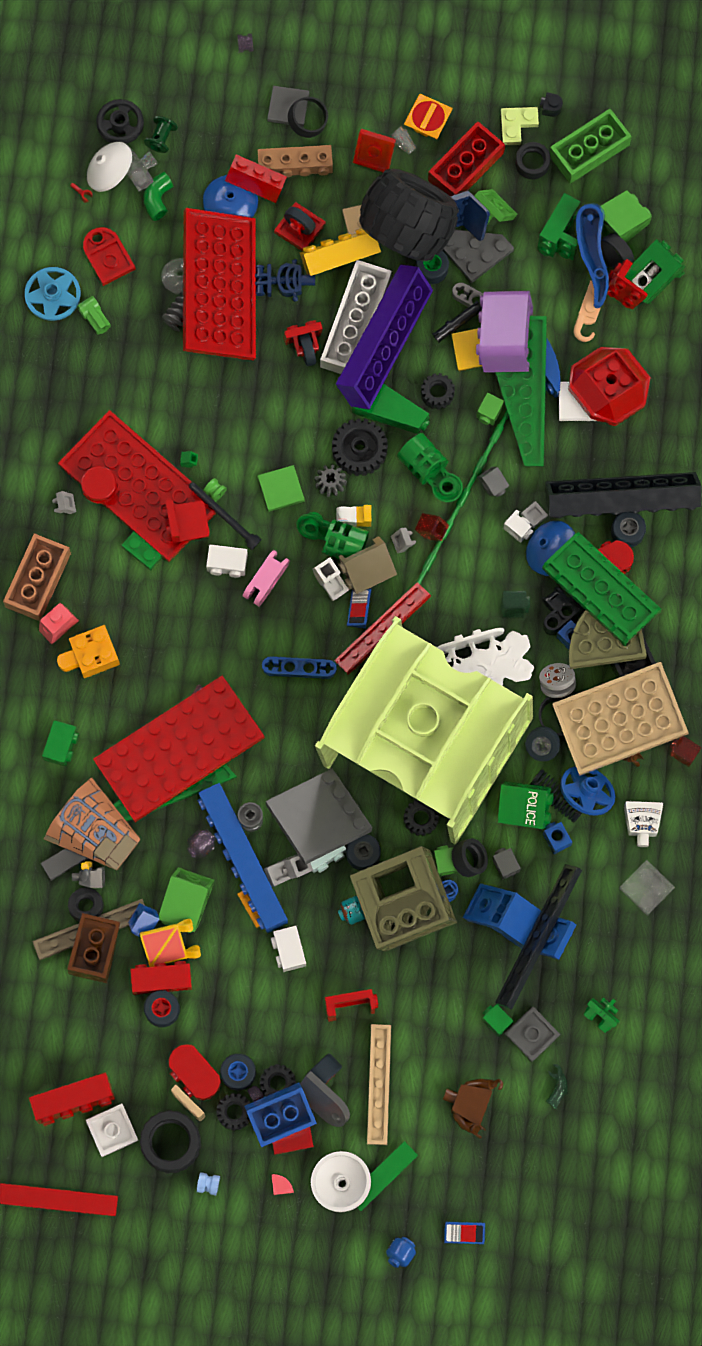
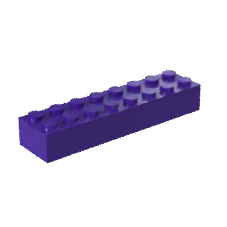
(384, 337)

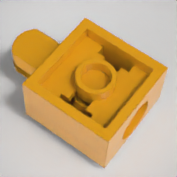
(90, 652)

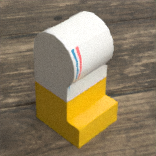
(355, 515)

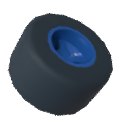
(243, 1069)

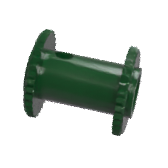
(161, 133)

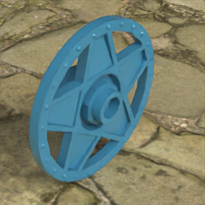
(52, 293)

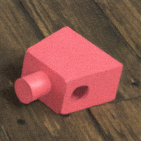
(57, 623)

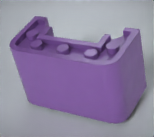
(504, 331)

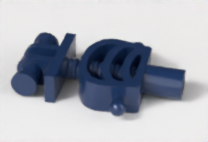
(302, 280)

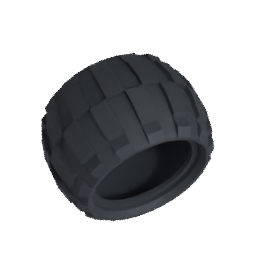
(408, 215)

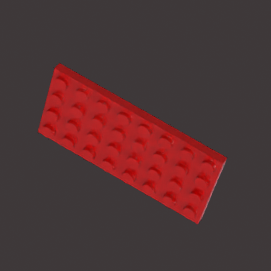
(219, 284)
(141, 478)
(178, 748)

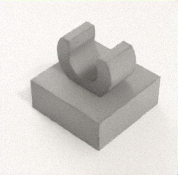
(65, 503)
(402, 540)

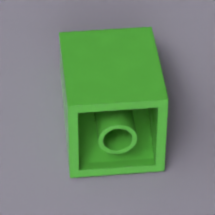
(625, 216)
(185, 898)

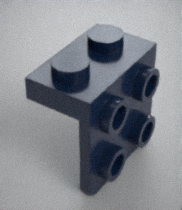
(471, 214)

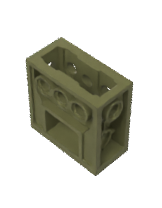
(399, 907)

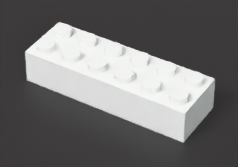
(357, 307)

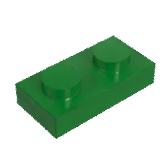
(141, 551)

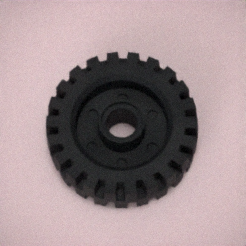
(356, 460)

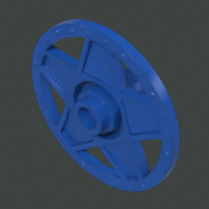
(588, 791)

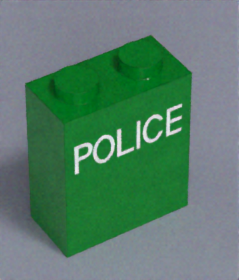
(525, 805)

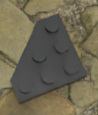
(476, 256)

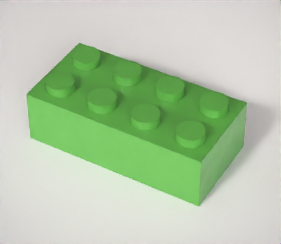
(590, 146)

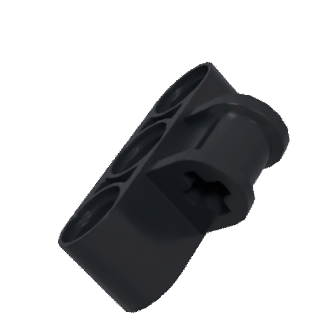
(556, 603)

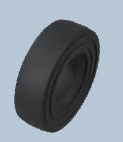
(85, 893)

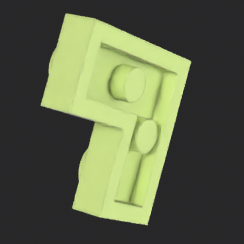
(513, 120)

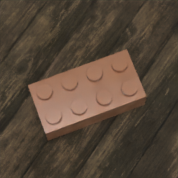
(37, 577)

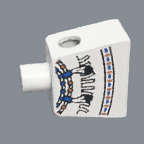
(643, 820)

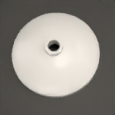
(109, 166)
(337, 1168)

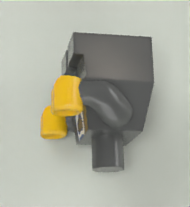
(90, 877)

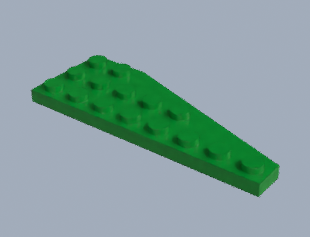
(525, 396)

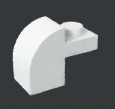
(329, 578)

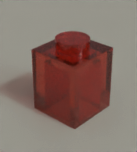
(431, 527)
(684, 750)

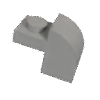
(287, 869)

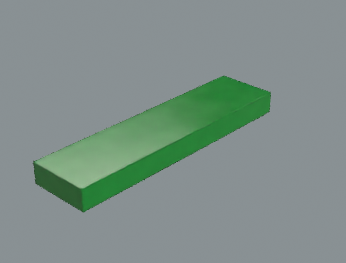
(388, 1171)

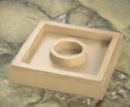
(188, 1103)

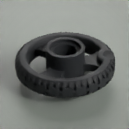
(124, 107)

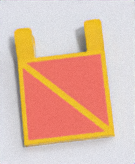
(167, 945)

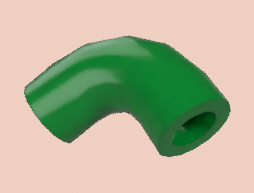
(153, 196)

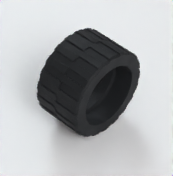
(146, 1141)

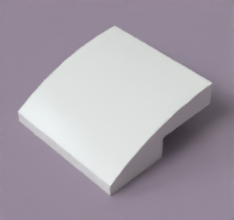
(569, 407)

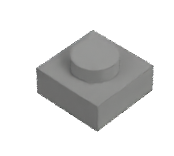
(534, 514)

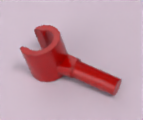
(82, 192)

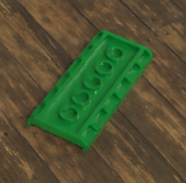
(601, 588)

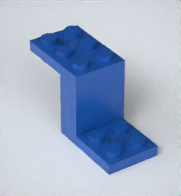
(515, 918)

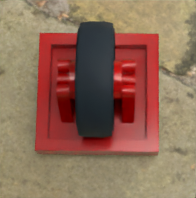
(299, 226)
(304, 335)

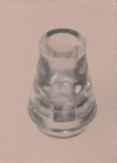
(404, 140)

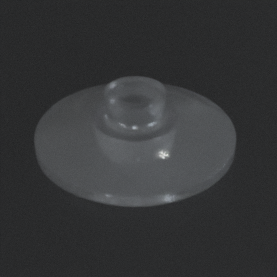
(169, 278)

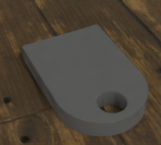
(324, 1101)

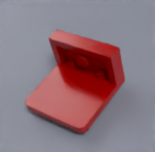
(622, 288)
(186, 521)

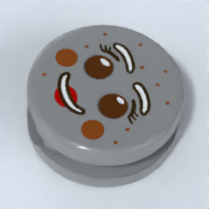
(557, 680)

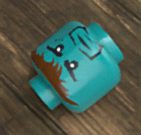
(351, 911)

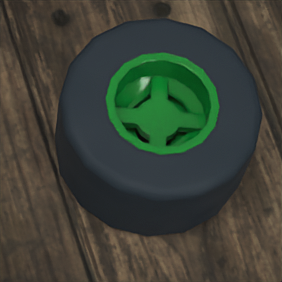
(441, 265)

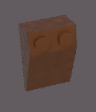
(94, 948)

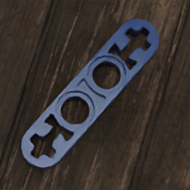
(299, 664)

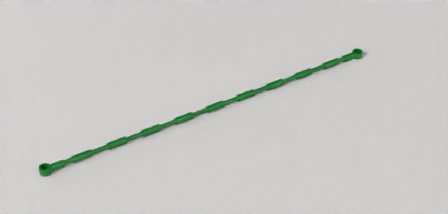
(463, 497)

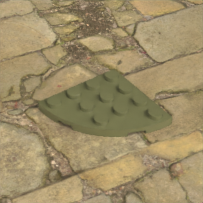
(596, 646)

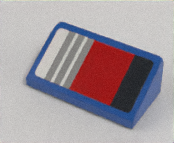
(359, 609)
(464, 1233)

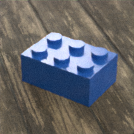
(280, 1114)

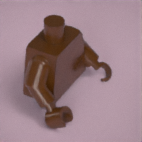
(471, 1103)

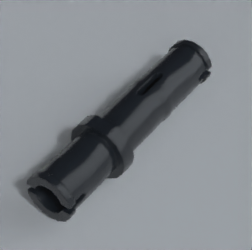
(451, 326)

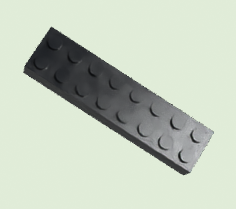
(623, 494)

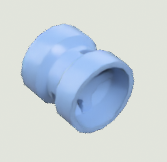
(208, 1183)

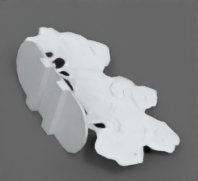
(492, 662)

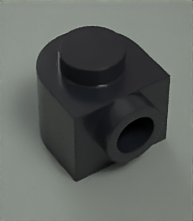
(551, 105)

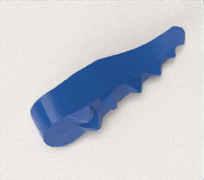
(589, 229)

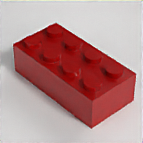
(466, 161)
(71, 1099)

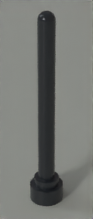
(251, 539)

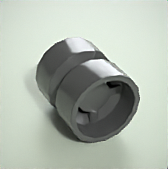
(250, 817)

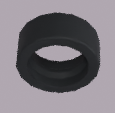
(530, 173)
(479, 855)

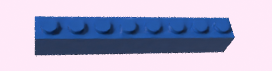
(243, 858)

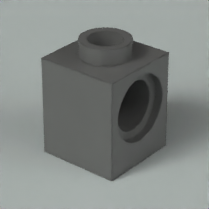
(493, 482)
(506, 863)

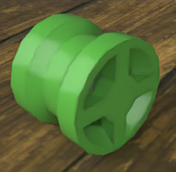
(215, 490)

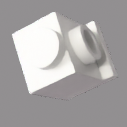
(518, 527)

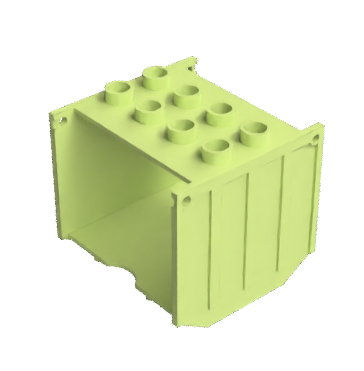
(427, 726)

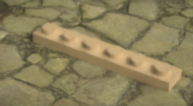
(379, 1084)

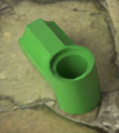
(92, 312)

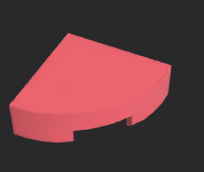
(281, 1185)

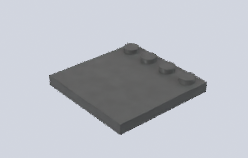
(318, 816)

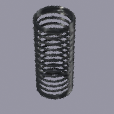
(537, 780)

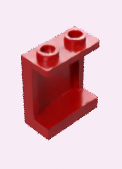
(350, 999)

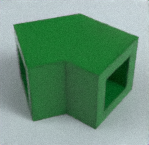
(189, 459)

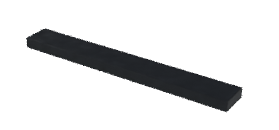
(538, 936)

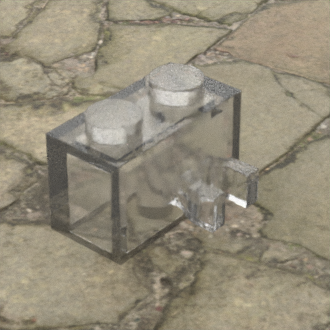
(138, 170)

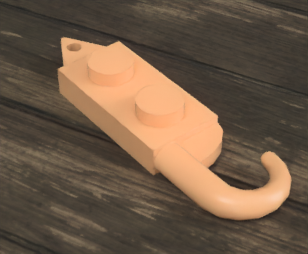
(587, 314)

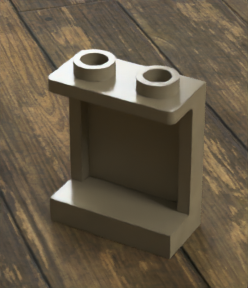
(367, 567)

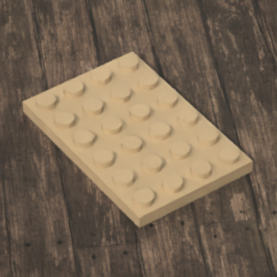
(620, 718)

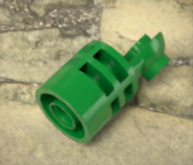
(429, 467)
(339, 536)

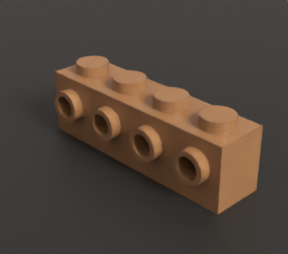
(297, 160)

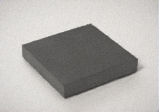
(281, 101)
(532, 1034)

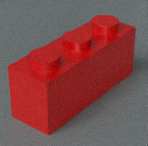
(255, 178)
(161, 977)

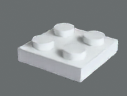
(112, 1130)

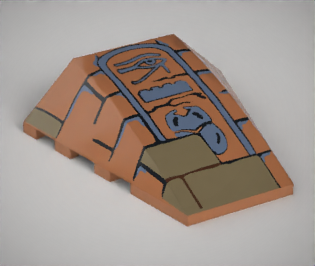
(93, 827)

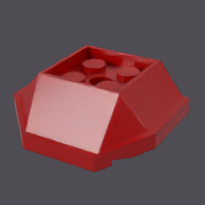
(609, 401)

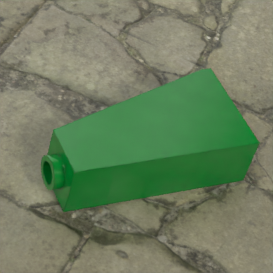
(395, 411)

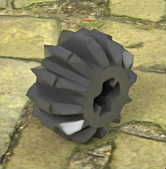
(330, 487)

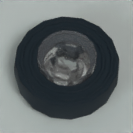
(545, 737)

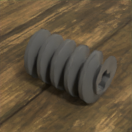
(175, 313)

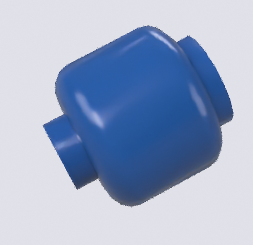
(401, 1252)

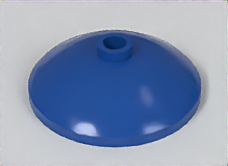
(241, 204)
(546, 542)

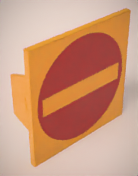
(428, 116)

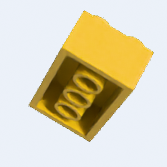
(338, 252)

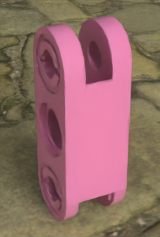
(266, 578)

